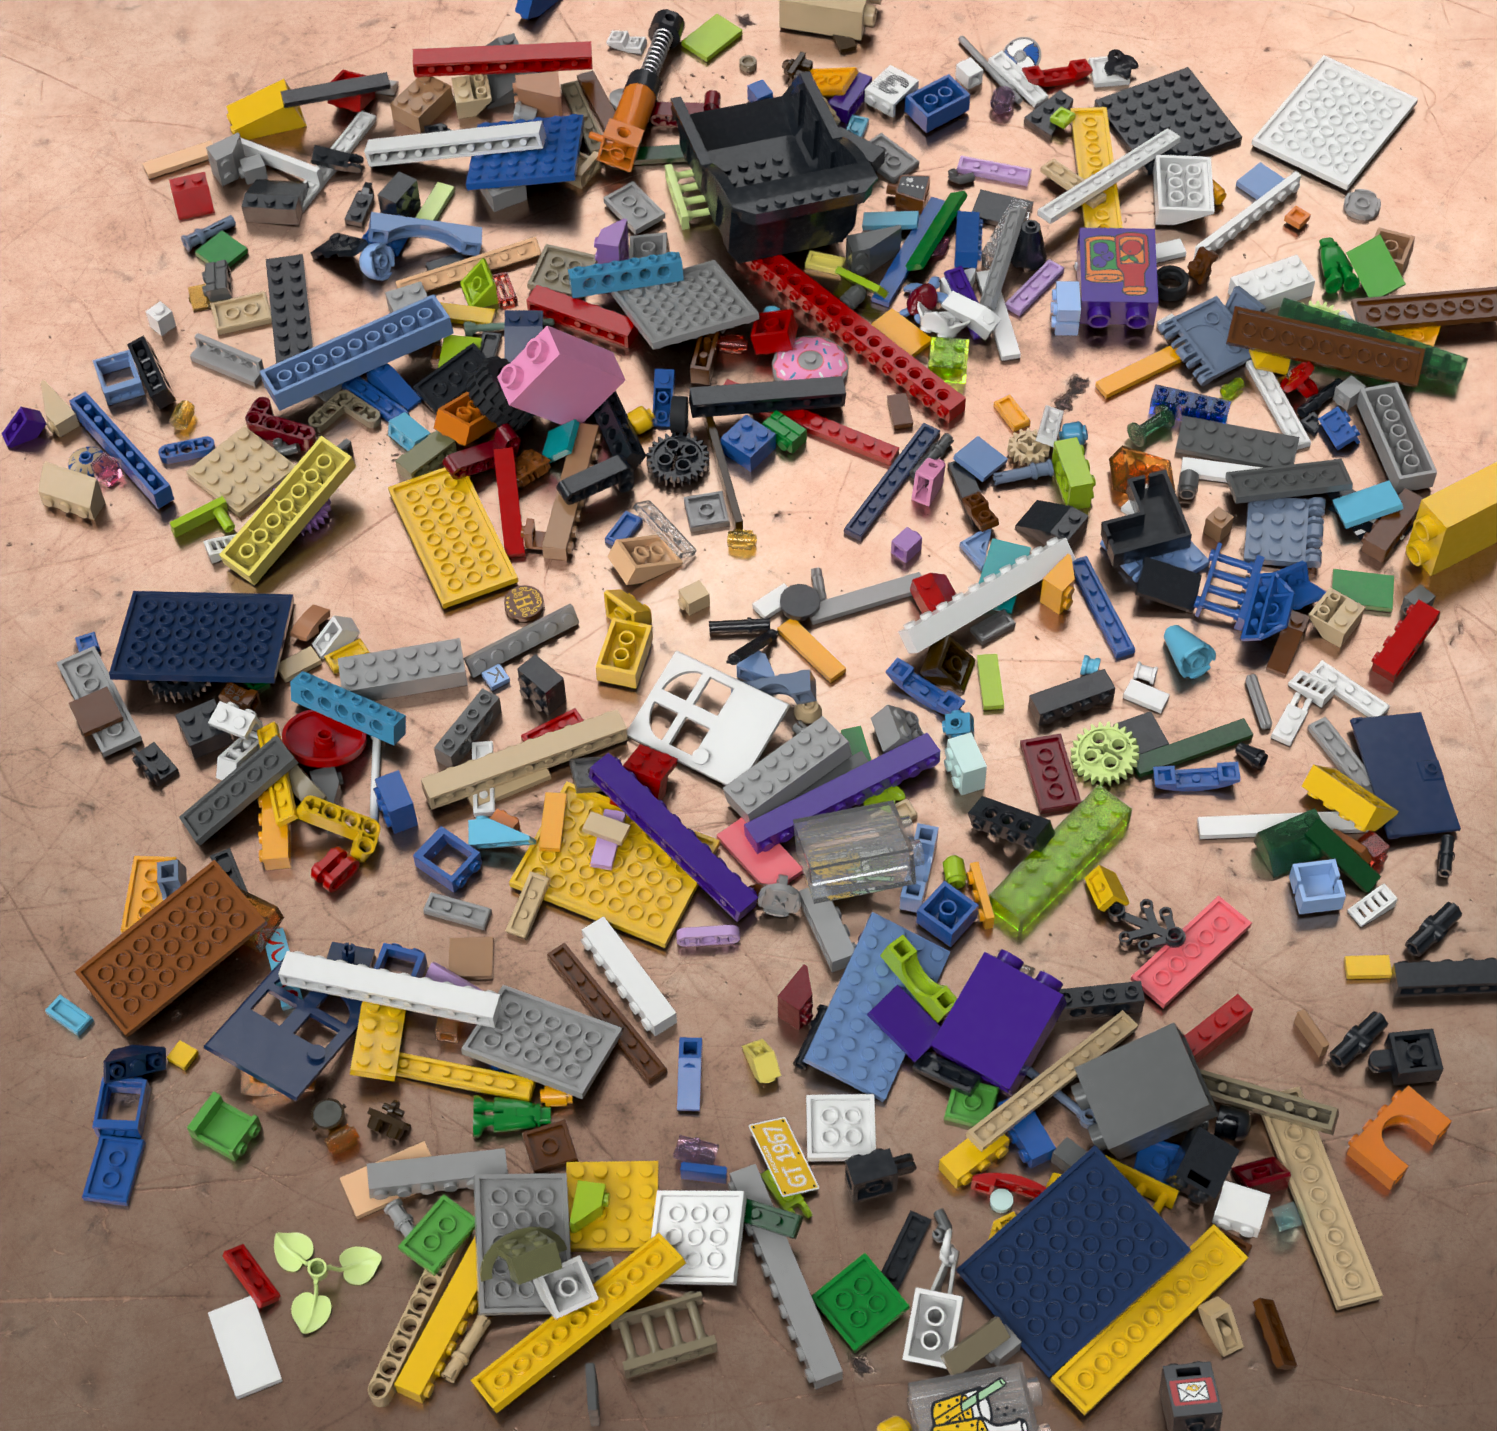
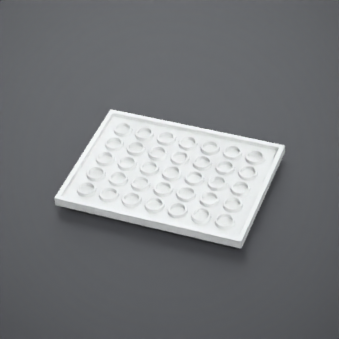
(1334, 122)

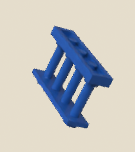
(1247, 583)

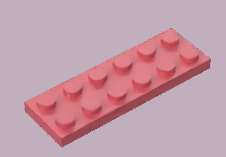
(1206, 939)

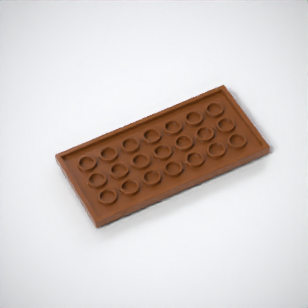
(170, 948)

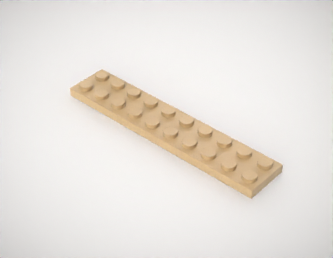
(1324, 1212)

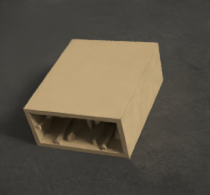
(829, 16)

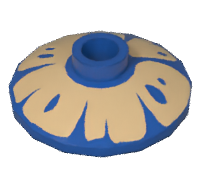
(82, 458)

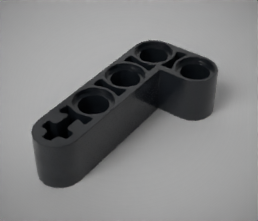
(596, 479)

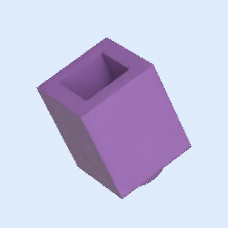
(906, 544)

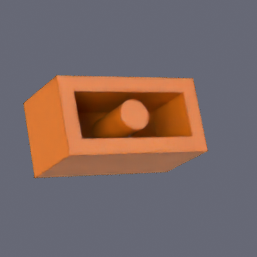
(502, 817)

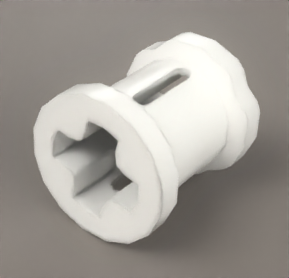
(1145, 672)

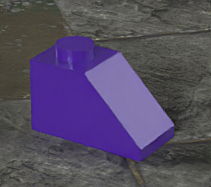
(23, 427)

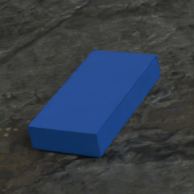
(624, 528)
(703, 1172)

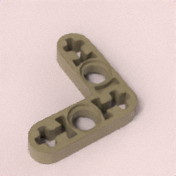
(345, 406)

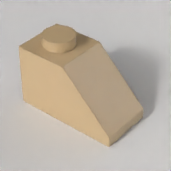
(1221, 1325)

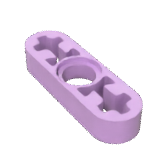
(708, 935)

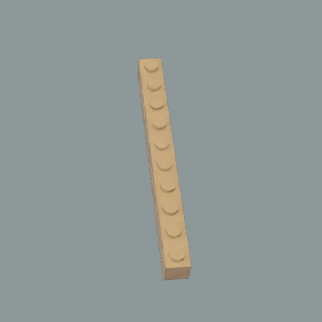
(524, 759)

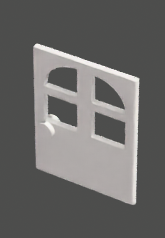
(733, 737)

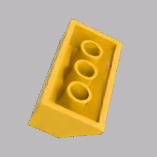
(1348, 798)

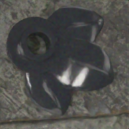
(1120, 65)

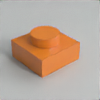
(1297, 217)

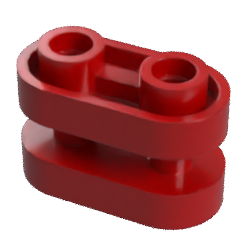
(334, 869)

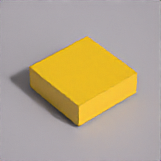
(182, 1055)

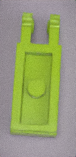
(785, 1203)

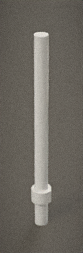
(375, 773)

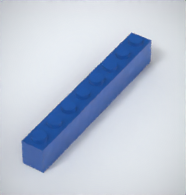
(122, 449)

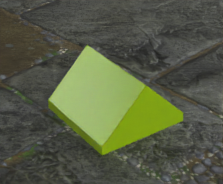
(479, 286)

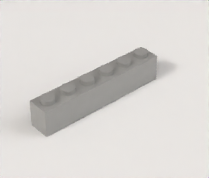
(432, 1173)

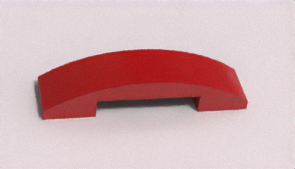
(1058, 76)
(1017, 1184)

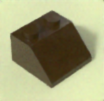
(948, 665)

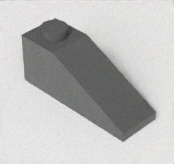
(330, 783)

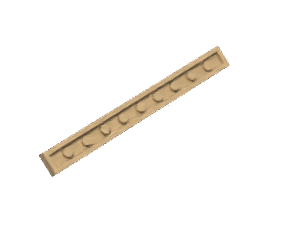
(1050, 1081)

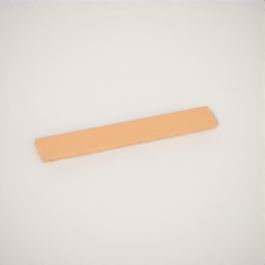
(457, 271)

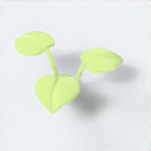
(311, 1310)

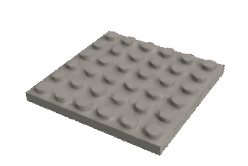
(687, 308)

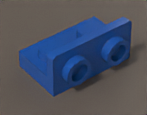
(1338, 428)

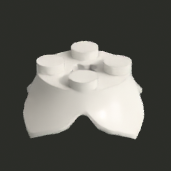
(941, 322)

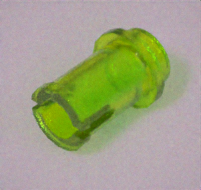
(1229, 389)

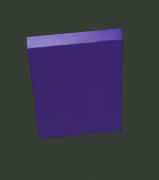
(905, 1022)

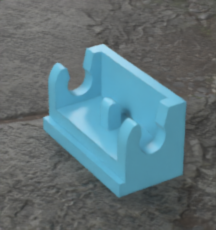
(406, 431)

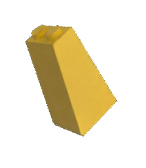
(264, 113)

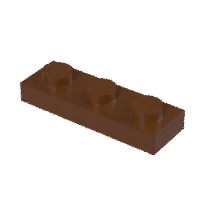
(1274, 1334)

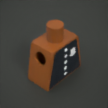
(910, 191)

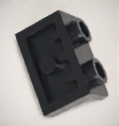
(155, 764)

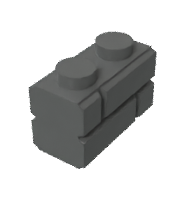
(217, 281)

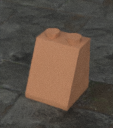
(539, 92)

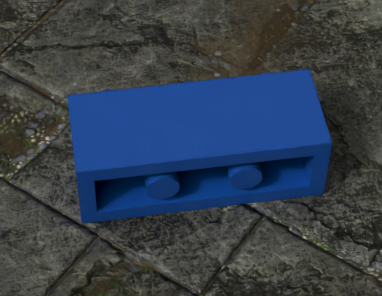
(1032, 1140)

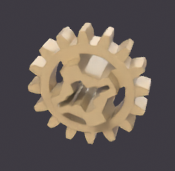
(1026, 449)

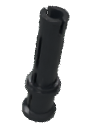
(813, 1026)

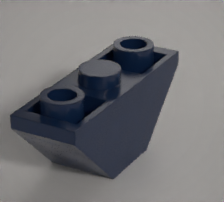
(133, 1062)

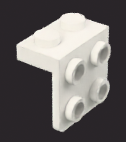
(235, 720)

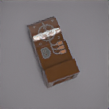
(240, 697)

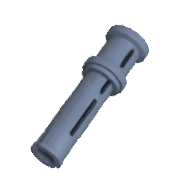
(201, 235)
(1032, 471)

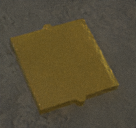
(197, 298)

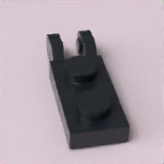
(336, 159)

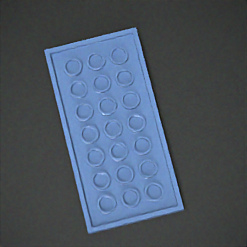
(847, 1040)

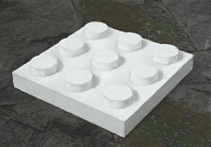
(840, 1126)

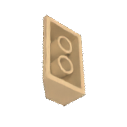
(70, 491)

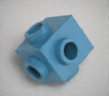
(958, 723)

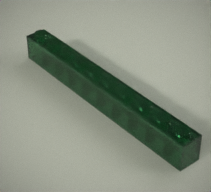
(1436, 362)

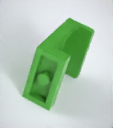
(224, 1127)

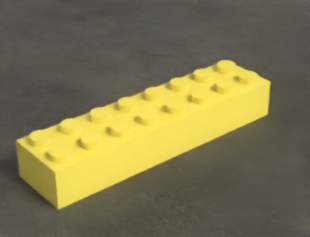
(287, 510)

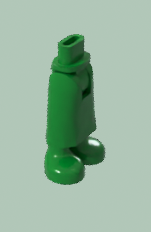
(1336, 267)
(507, 1115)

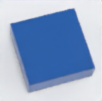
(87, 641)

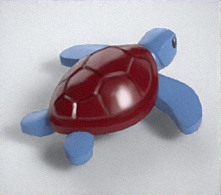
(922, 293)

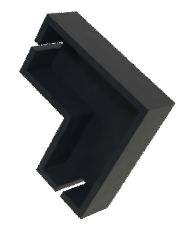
(1154, 526)

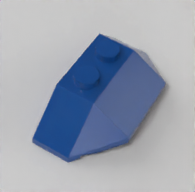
(1268, 607)

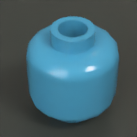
(1072, 430)

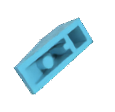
(488, 833)

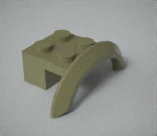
(528, 1254)

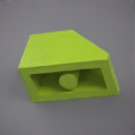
(588, 1204)

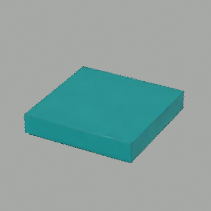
(561, 441)

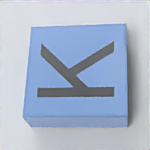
(495, 677)

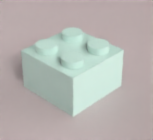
(965, 764)

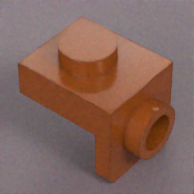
(532, 538)

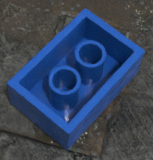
(937, 103)

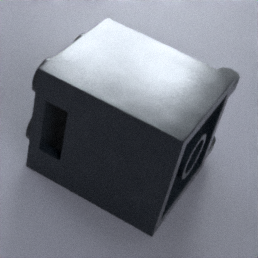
(1205, 1156)

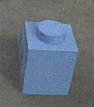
(754, 667)

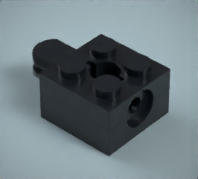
(1403, 1053)
(876, 1173)

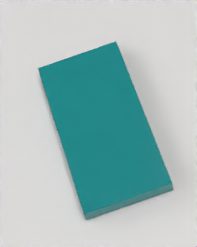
(999, 555)

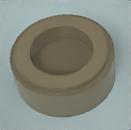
(748, 63)

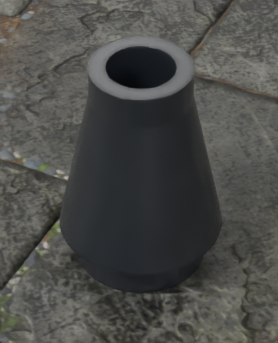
(1253, 756)

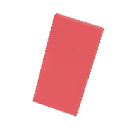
(762, 866)

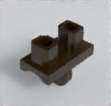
(794, 67)
(378, 1118)

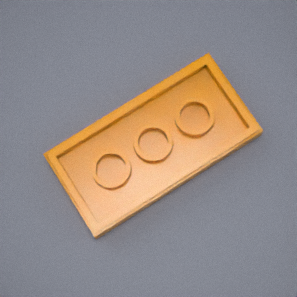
(142, 890)

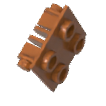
(530, 465)

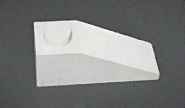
(982, 319)
(236, 755)

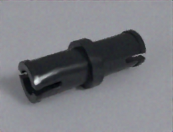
(1446, 855)

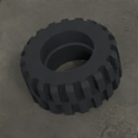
(489, 396)

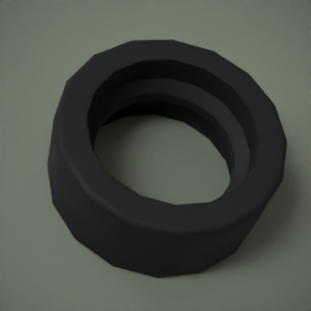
(1176, 273)
(679, 414)

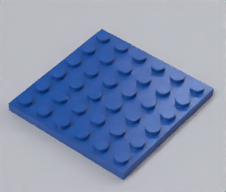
(551, 164)

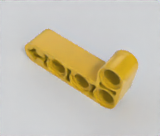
(338, 824)

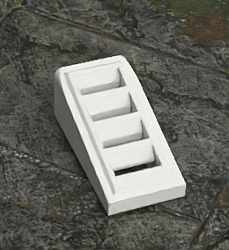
(216, 543)
(1323, 686)
(1383, 896)

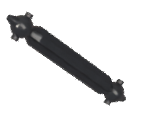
(752, 647)

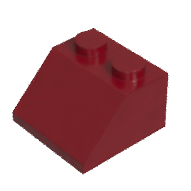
(796, 1000)

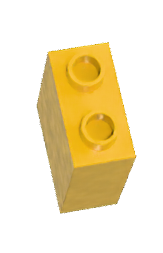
(1455, 522)

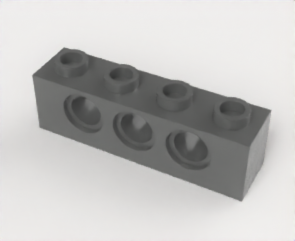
(467, 728)

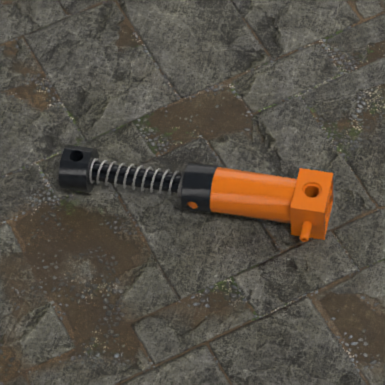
(640, 94)

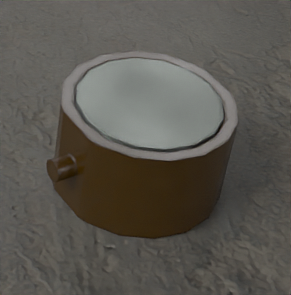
(328, 1116)

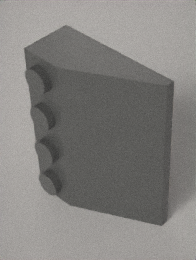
(502, 84)

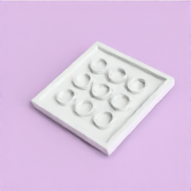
(704, 1231)

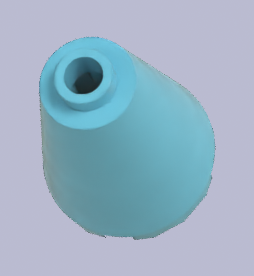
(1188, 652)

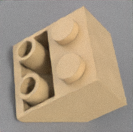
(471, 94)
(1336, 616)

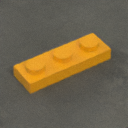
(980, 895)

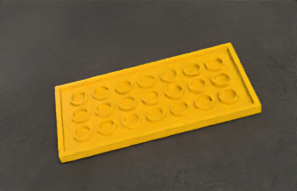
(452, 536)

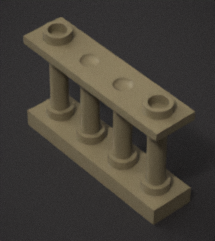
(679, 1351)

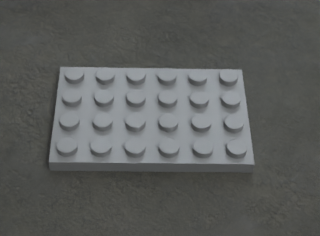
(544, 1042)
(509, 1204)

